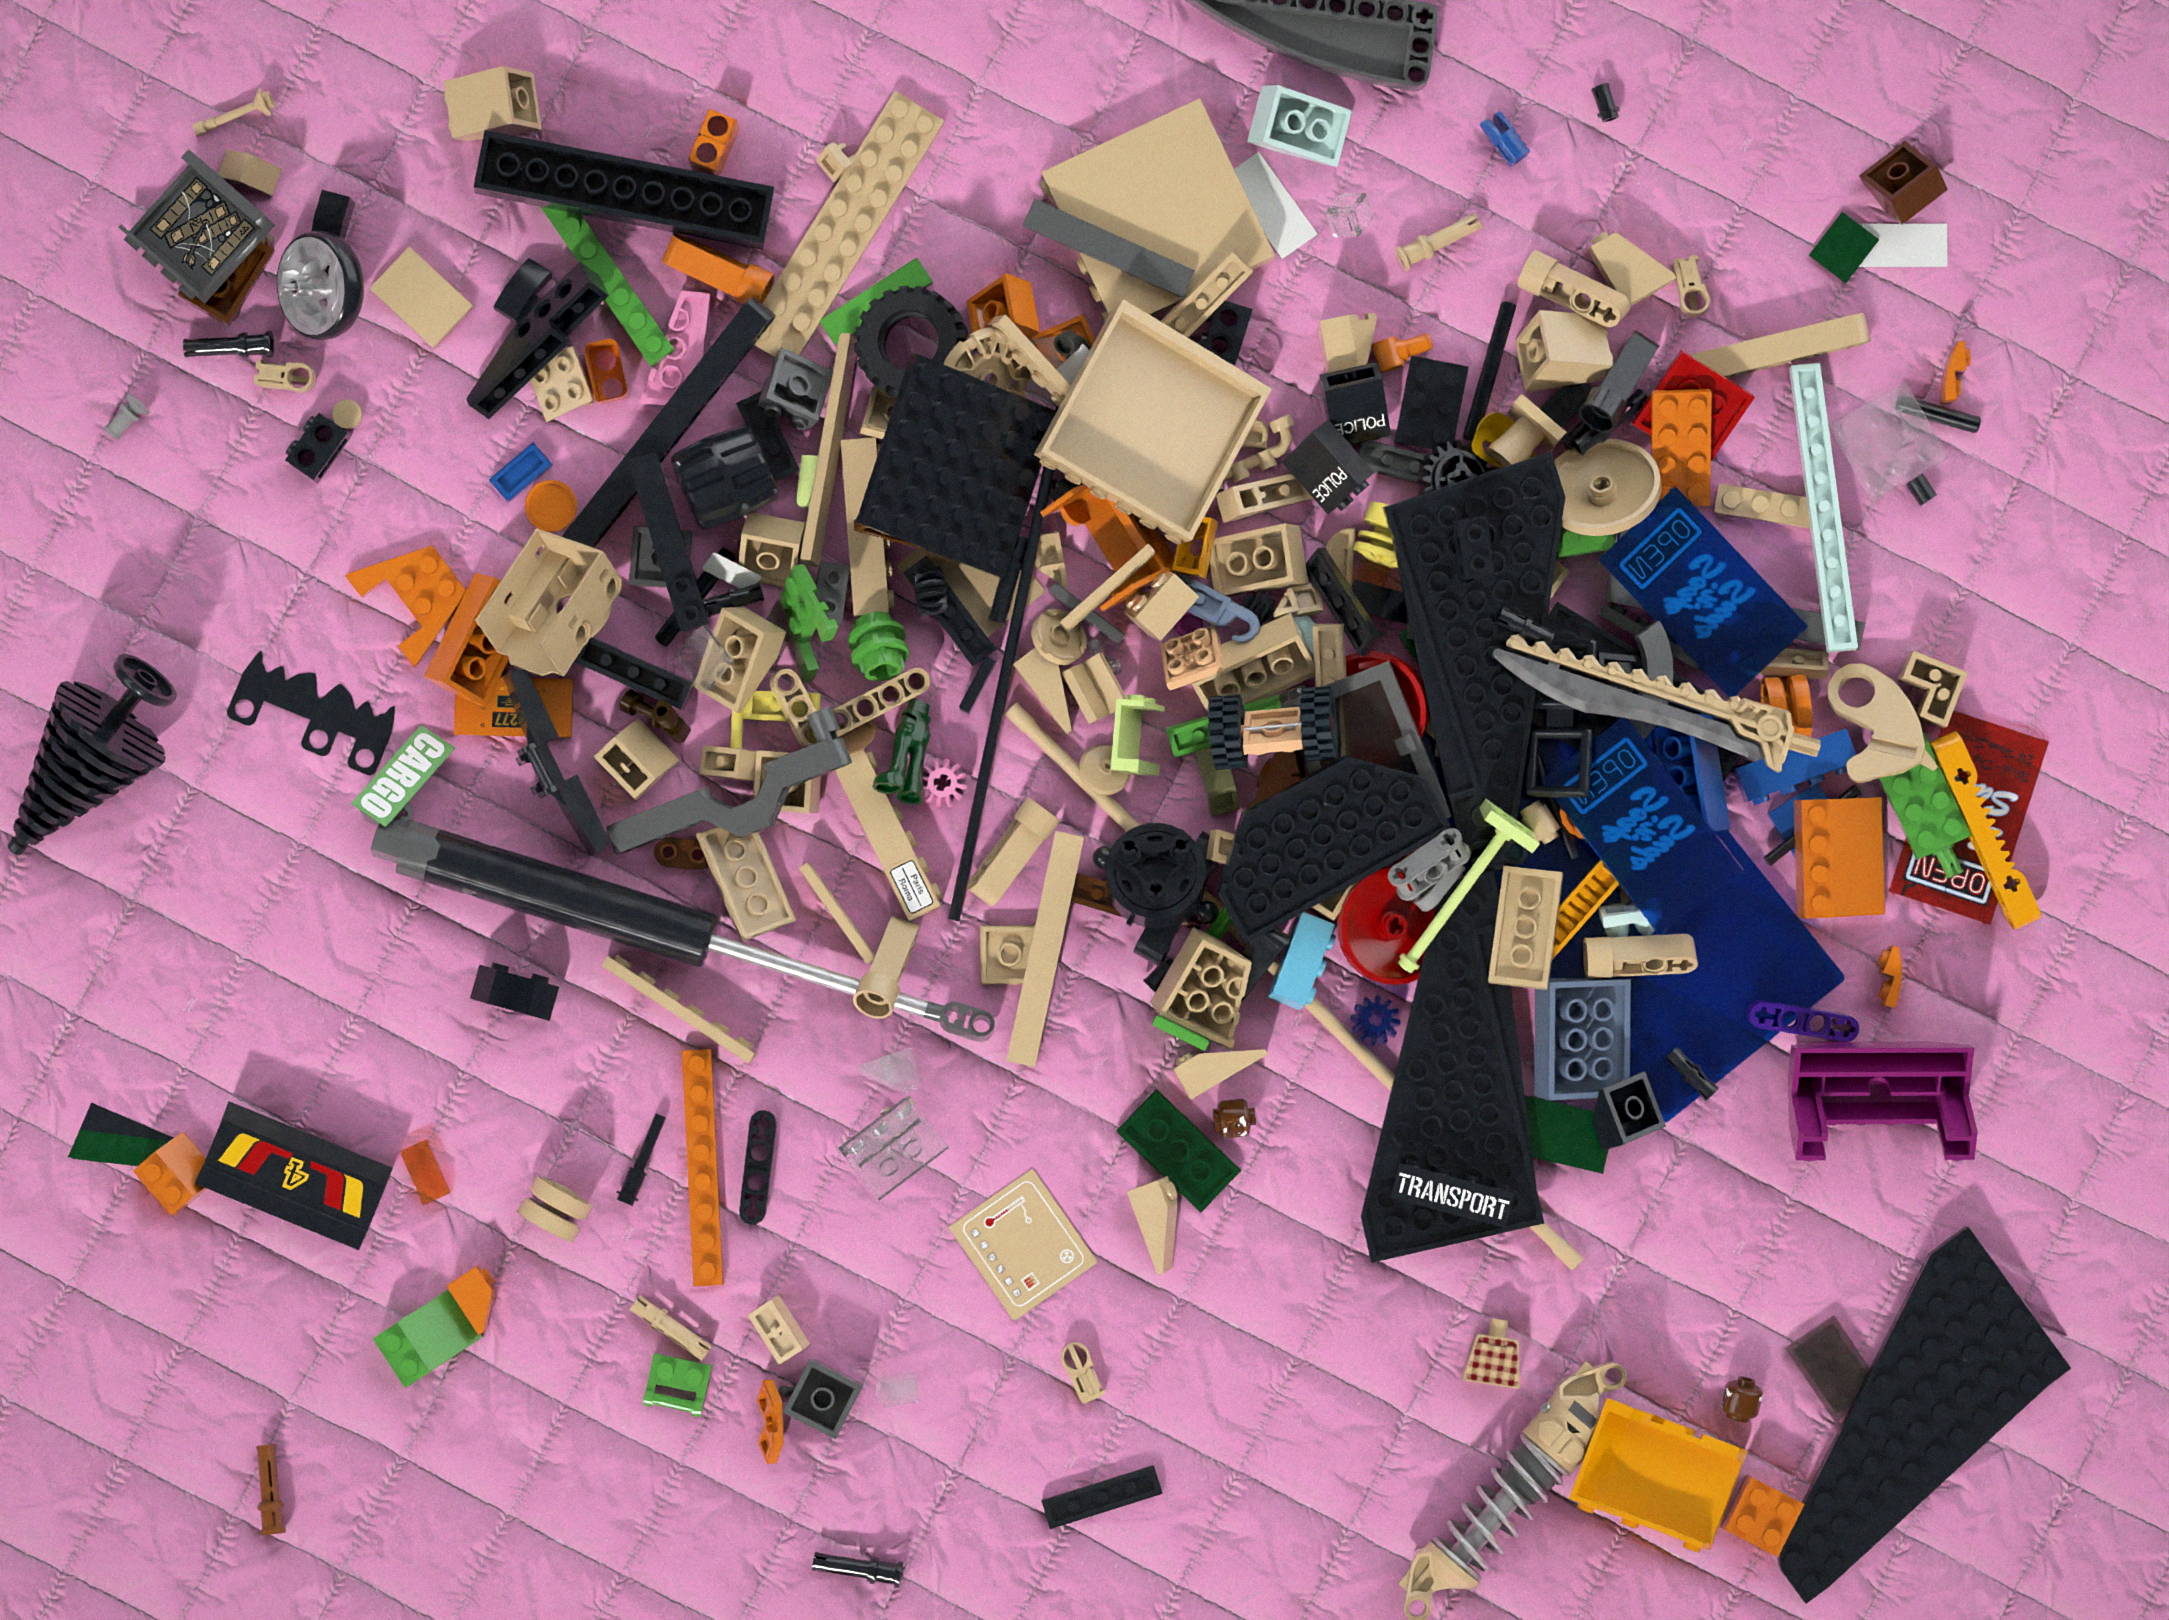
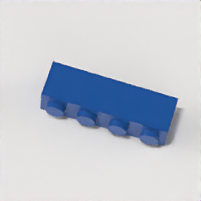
(1759, 781)

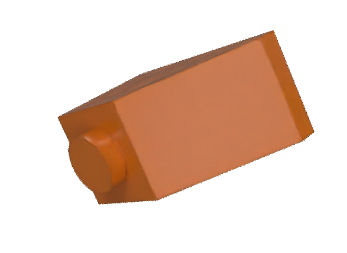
(475, 1296)

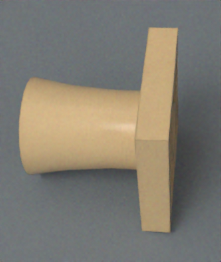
(1525, 434)

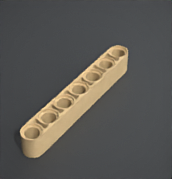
(1787, 346)

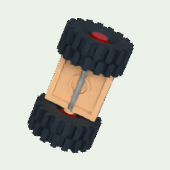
(1273, 730)

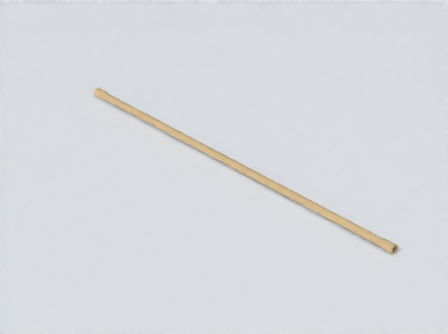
(1028, 725)

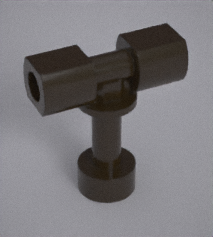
(662, 715)

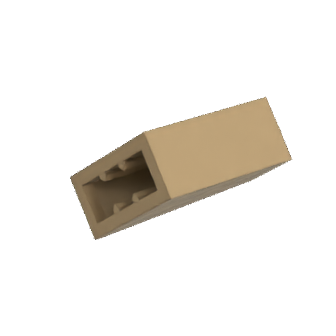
(1628, 267)

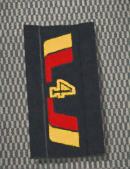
(294, 1175)

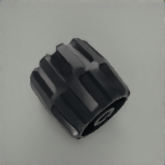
(724, 476)

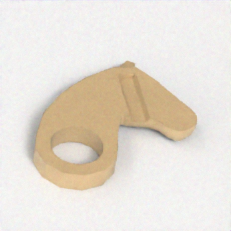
(1891, 717)

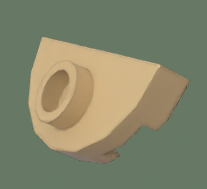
(1341, 550)

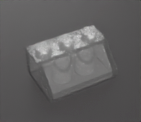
(893, 1147)

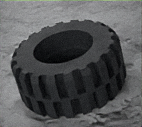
(886, 314)

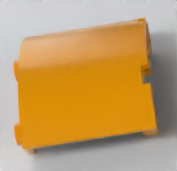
(1657, 1475)

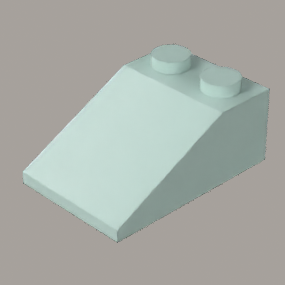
(1299, 125)

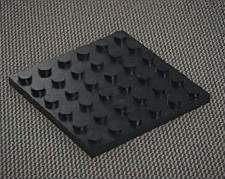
(956, 466)

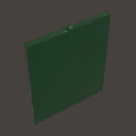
(1843, 247)

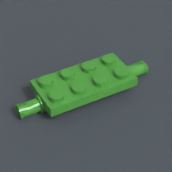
(1928, 813)

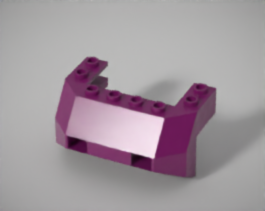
(1881, 1086)

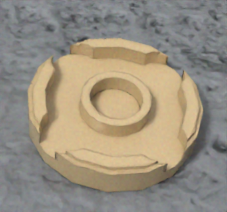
(1054, 641)

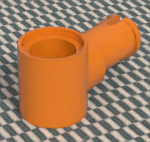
(1393, 352)

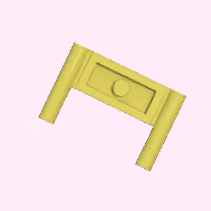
(764, 707)

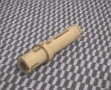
(667, 1325)

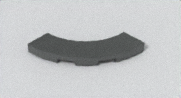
(1656, 661)

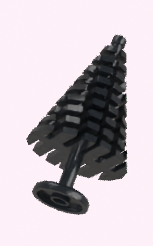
(90, 750)

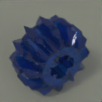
(1363, 1019)

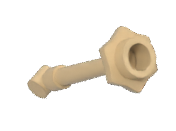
(263, 102)

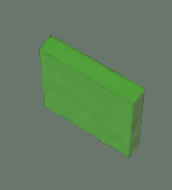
(1180, 1032)

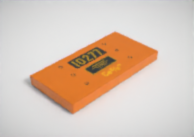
(500, 716)

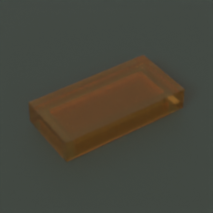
(425, 1172)

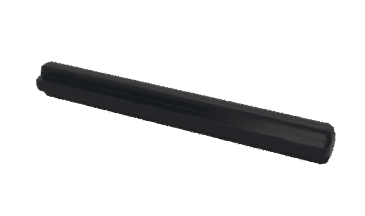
(1490, 368)

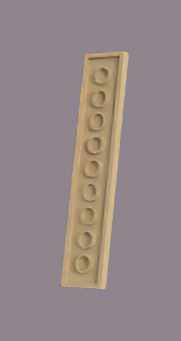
(847, 223)

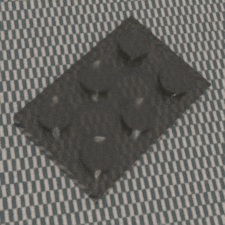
(1830, 1365)

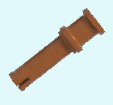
(270, 1504)

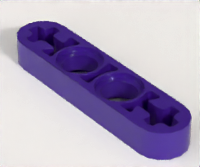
(1802, 1021)

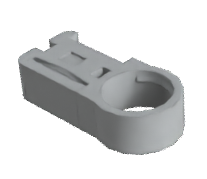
(1434, 894)

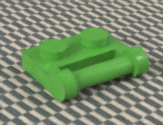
(681, 1375)

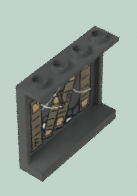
(198, 230)

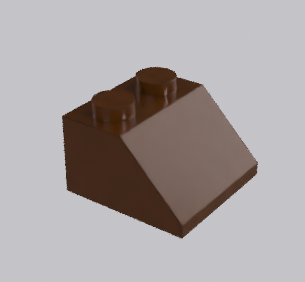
(1904, 182)

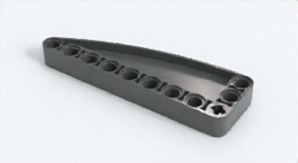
(1339, 43)

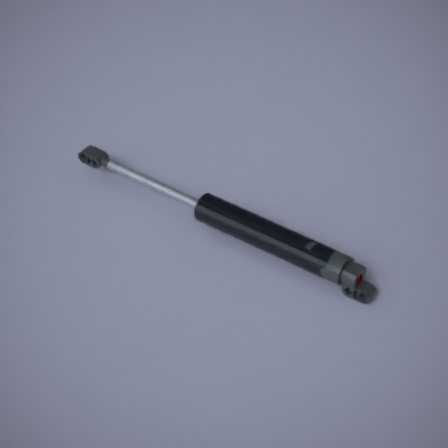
(607, 909)

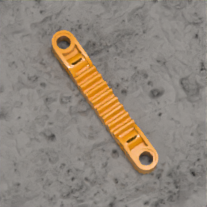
(1582, 903)
(2019, 903)

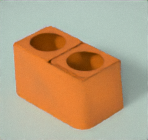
(723, 151)
(603, 375)

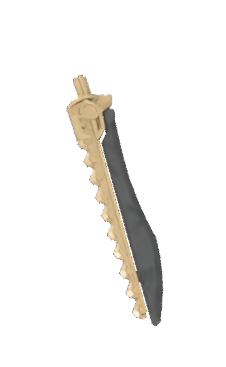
(1749, 720)

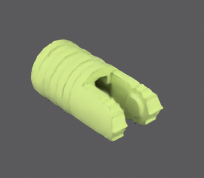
(806, 479)

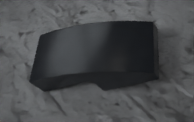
(521, 289)

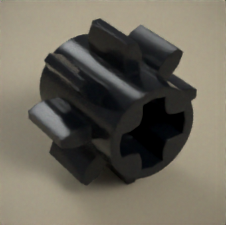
(1261, 606)

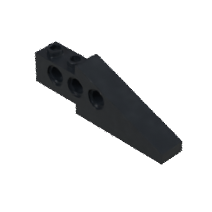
(537, 338)
(668, 541)

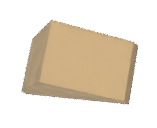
(249, 172)

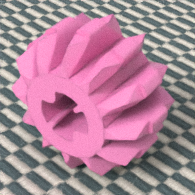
(948, 791)

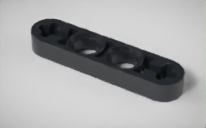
(761, 1167)

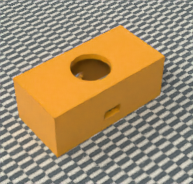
(1193, 565)

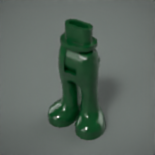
(912, 738)

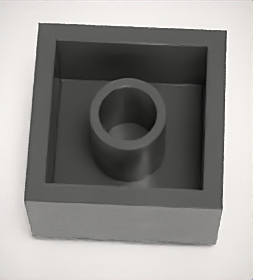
(823, 1398)

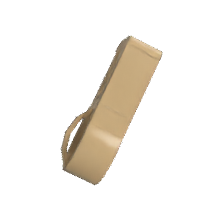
(1689, 282)
(280, 376)
(1083, 1377)

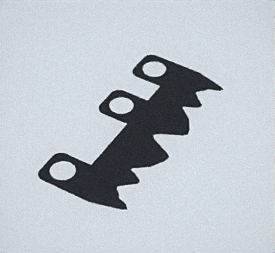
(330, 713)

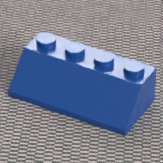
(1695, 769)

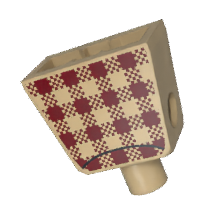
(1493, 1357)

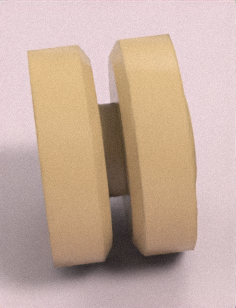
(556, 1205)

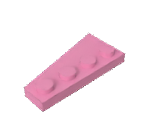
(688, 337)

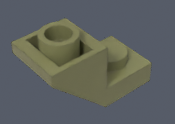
(1218, 784)

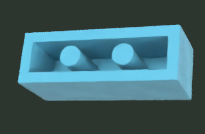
(1302, 961)

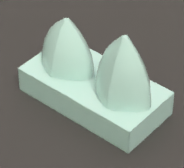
(1618, 916)

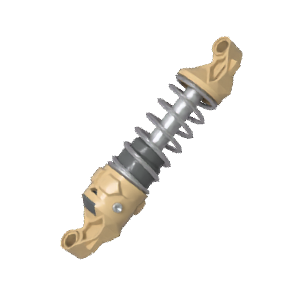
(1549, 1449)

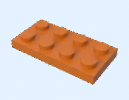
(1683, 441)

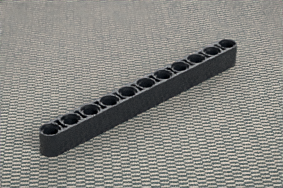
(673, 420)

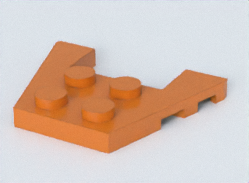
(424, 586)

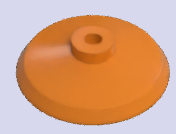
(550, 505)

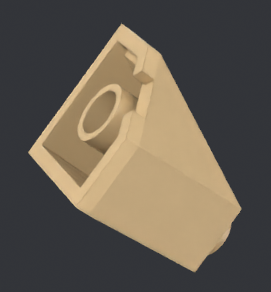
(1346, 341)

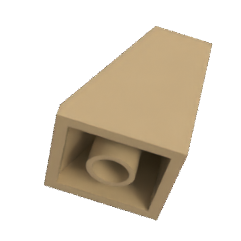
(492, 101)
(1562, 350)

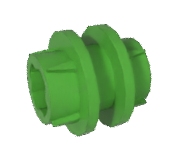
(878, 646)

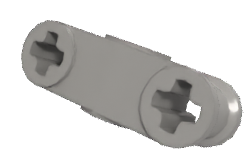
(1429, 864)

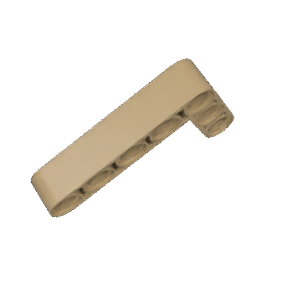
(848, 709)

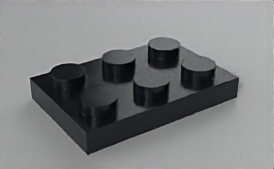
(1430, 403)

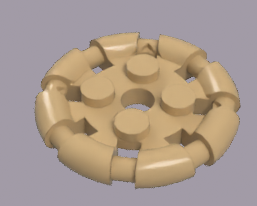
(989, 361)

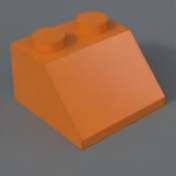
(1005, 296)
(172, 1173)

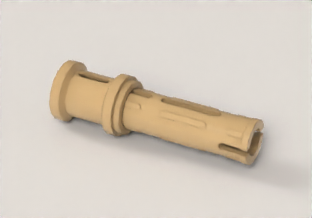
(1426, 246)

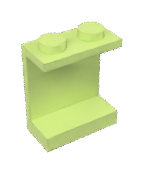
(1128, 734)

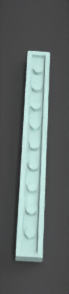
(1823, 507)

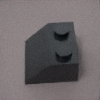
(1626, 1112)

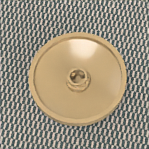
(1608, 487)

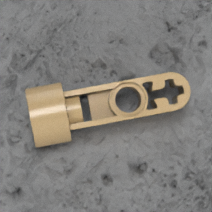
(1545, 274)
(1012, 851)
(1638, 955)
(879, 987)

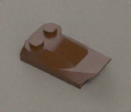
(231, 295)

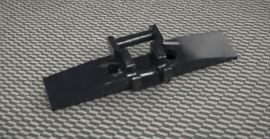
(538, 732)

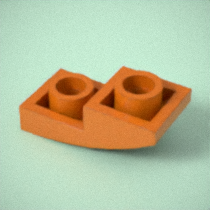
(1956, 364)
(1891, 967)

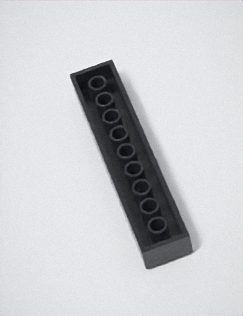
(623, 189)

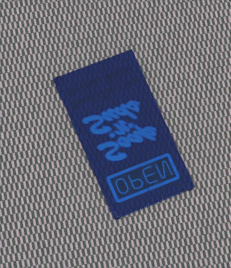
(1703, 593)
(1645, 827)

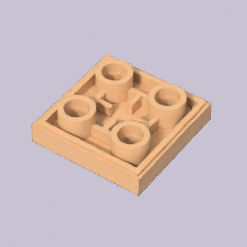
(1192, 657)

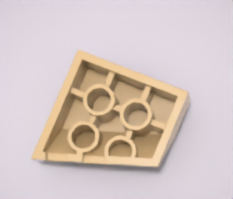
(1204, 988)

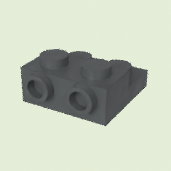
(795, 389)

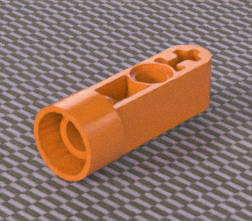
(718, 269)

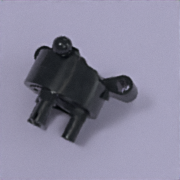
(1158, 883)

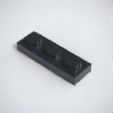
(769, 438)

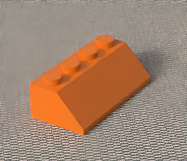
(465, 657)

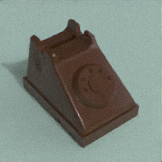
(1278, 774)

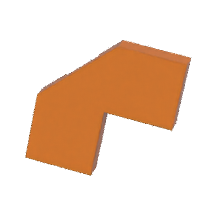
(771, 1436)

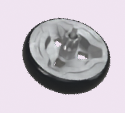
(305, 284)

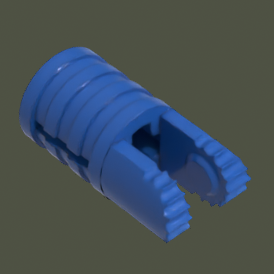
(1507, 143)

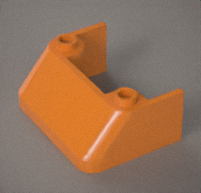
(1118, 537)

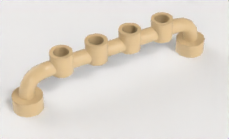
(1267, 457)

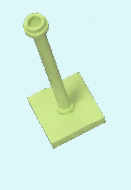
(1506, 829)

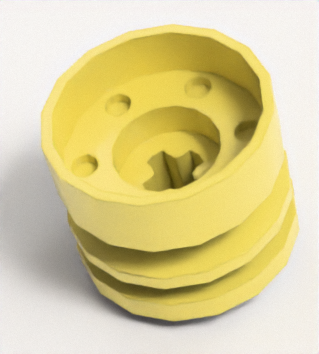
(1380, 545)

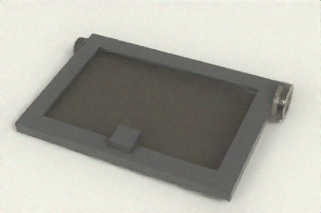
(1375, 725)

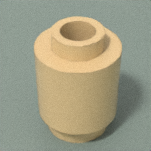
(1540, 821)

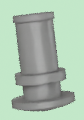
(126, 416)

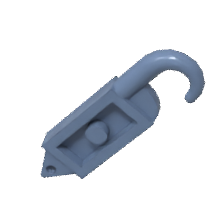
(1220, 609)

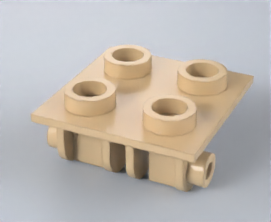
(562, 385)

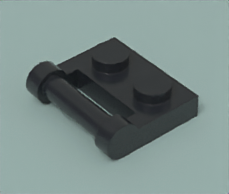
(1564, 406)

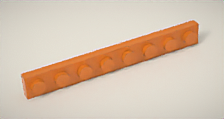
(702, 1167)

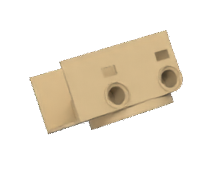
(529, 625)

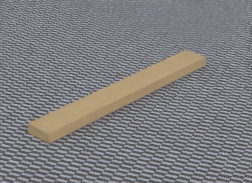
(829, 451)
(1045, 948)

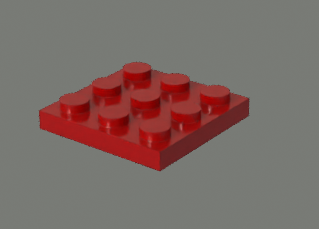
(1727, 402)

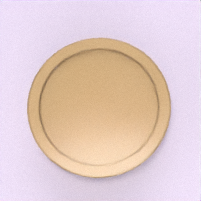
(1097, 772)

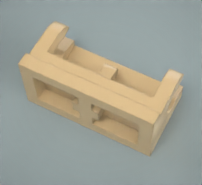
(778, 1329)

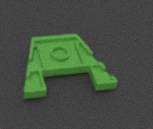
(803, 617)

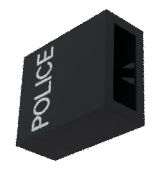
(1356, 403)
(1329, 468)

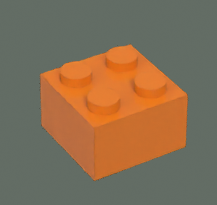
(1762, 1515)

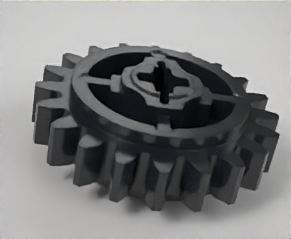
(1456, 469)

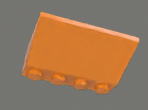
(1839, 857)

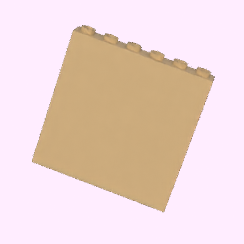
(1166, 192)
(1152, 422)

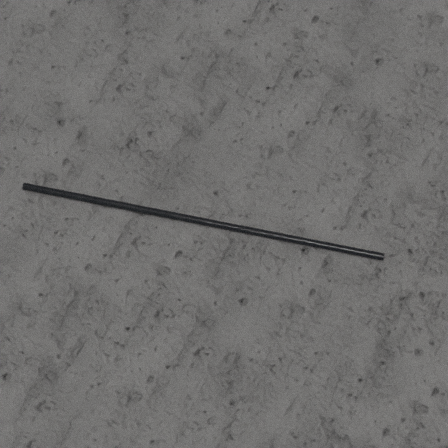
(1001, 693)

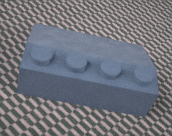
(1581, 1037)

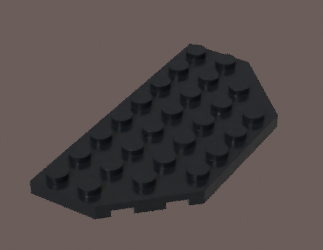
(1323, 840)

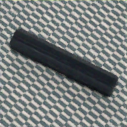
(1950, 417)

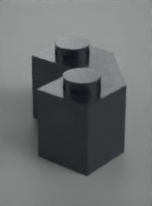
(514, 992)

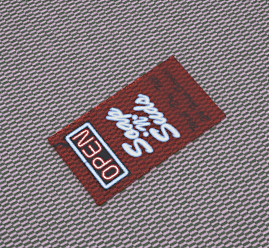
(2007, 774)

